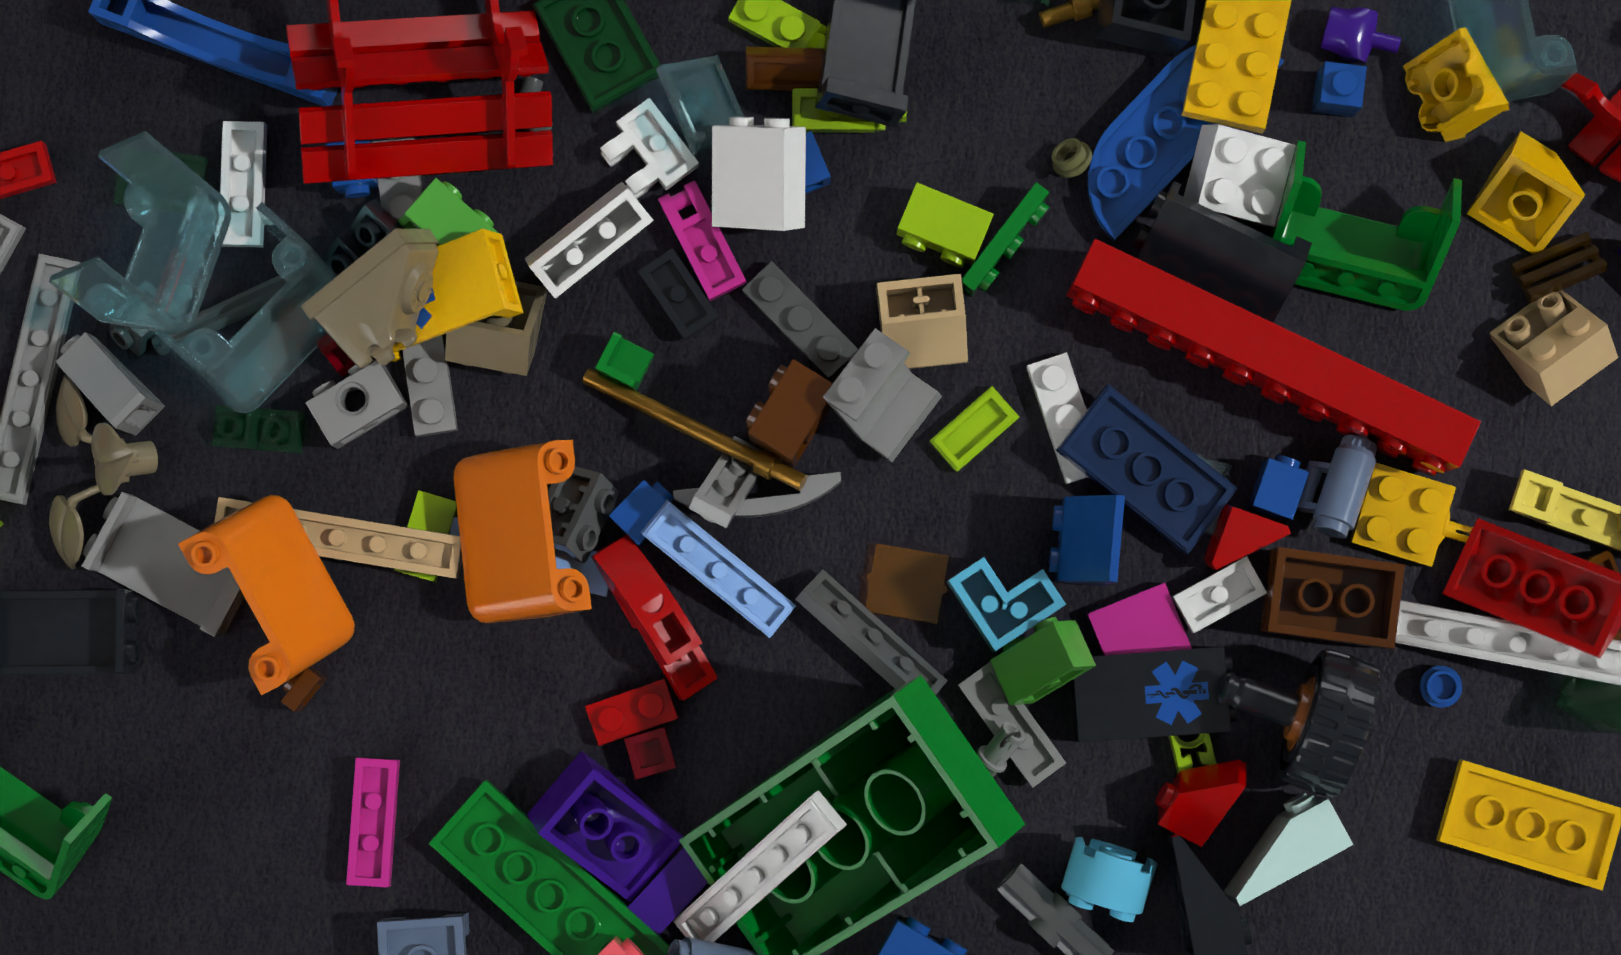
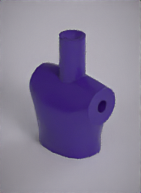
(1354, 34)

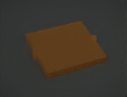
(906, 583)

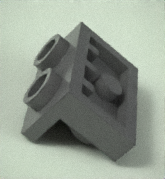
(580, 511)

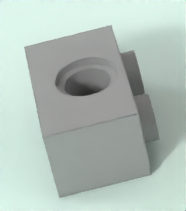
(381, 403)

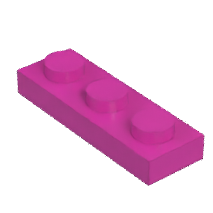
(373, 822)

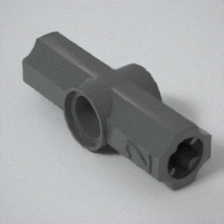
(1050, 914)

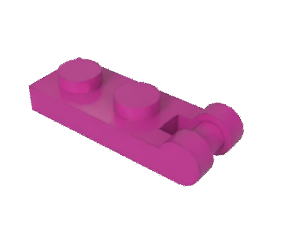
(703, 242)

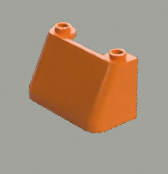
(510, 534)
(281, 583)

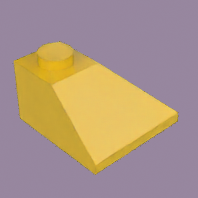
(1527, 195)

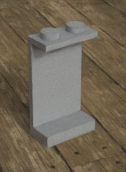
(881, 396)
(143, 553)

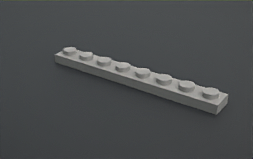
(425, 362)

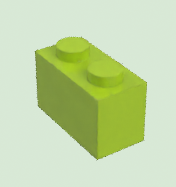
(944, 225)

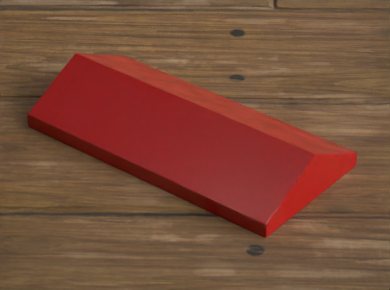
(1538, 588)

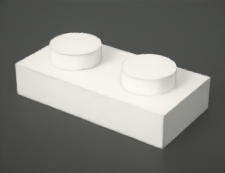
(1219, 594)

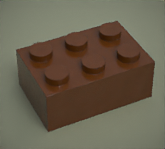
(790, 414)
(1332, 598)

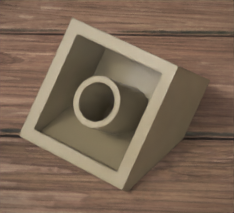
(501, 341)

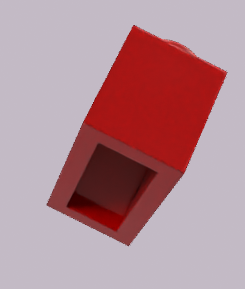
(1200, 799)

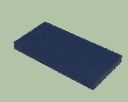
(1148, 466)

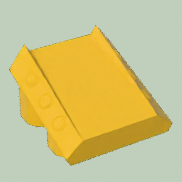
(1454, 87)

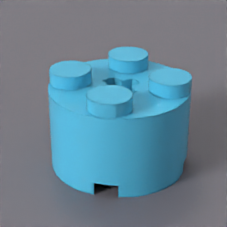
(1108, 878)

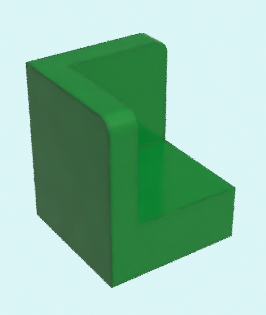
(624, 361)

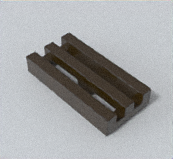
(1554, 253)

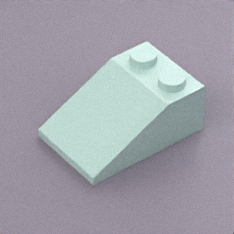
(1290, 845)

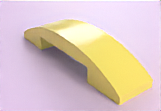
(1567, 510)

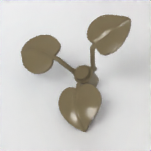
(113, 465)

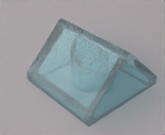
(698, 98)

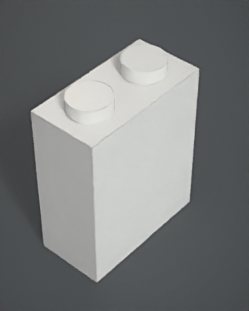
(758, 174)

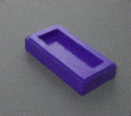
(669, 892)

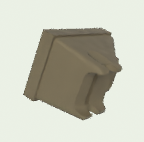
(378, 297)

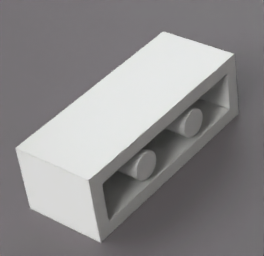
(588, 239)

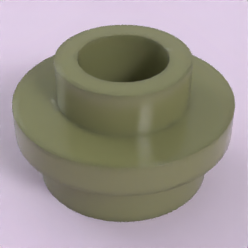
(1071, 158)

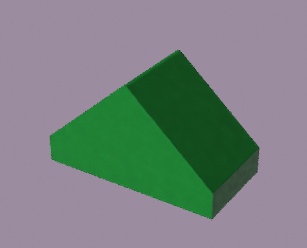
(912, 812)

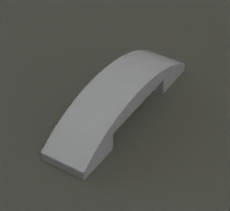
(814, 488)

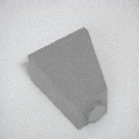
(108, 384)

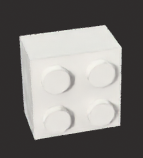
(1239, 174)

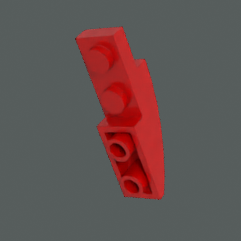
(656, 616)

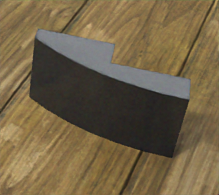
(366, 231)

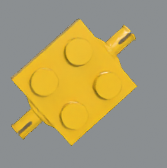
(1406, 516)

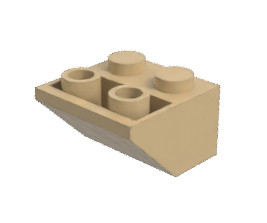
(925, 319)
(1555, 345)

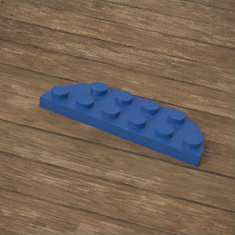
(1143, 148)

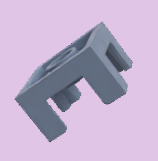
(424, 935)

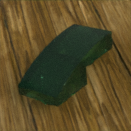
(259, 430)

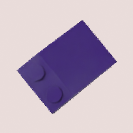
(604, 826)

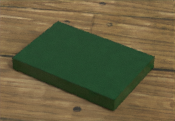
(599, 47)

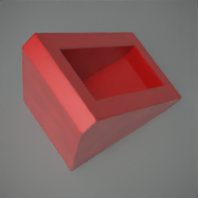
(1239, 535)

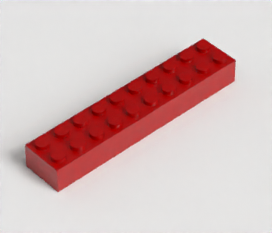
(1271, 359)

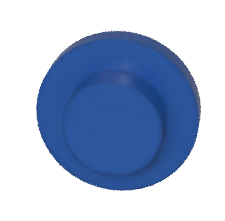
(1440, 686)

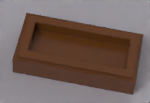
(782, 68)

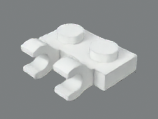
(656, 143)

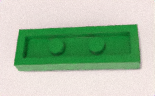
(1006, 240)

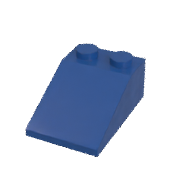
(1087, 539)

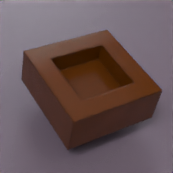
(302, 689)

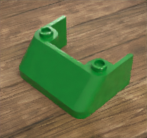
(1363, 255)
(40, 839)

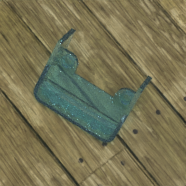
(175, 252)
(272, 341)

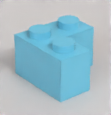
(999, 613)

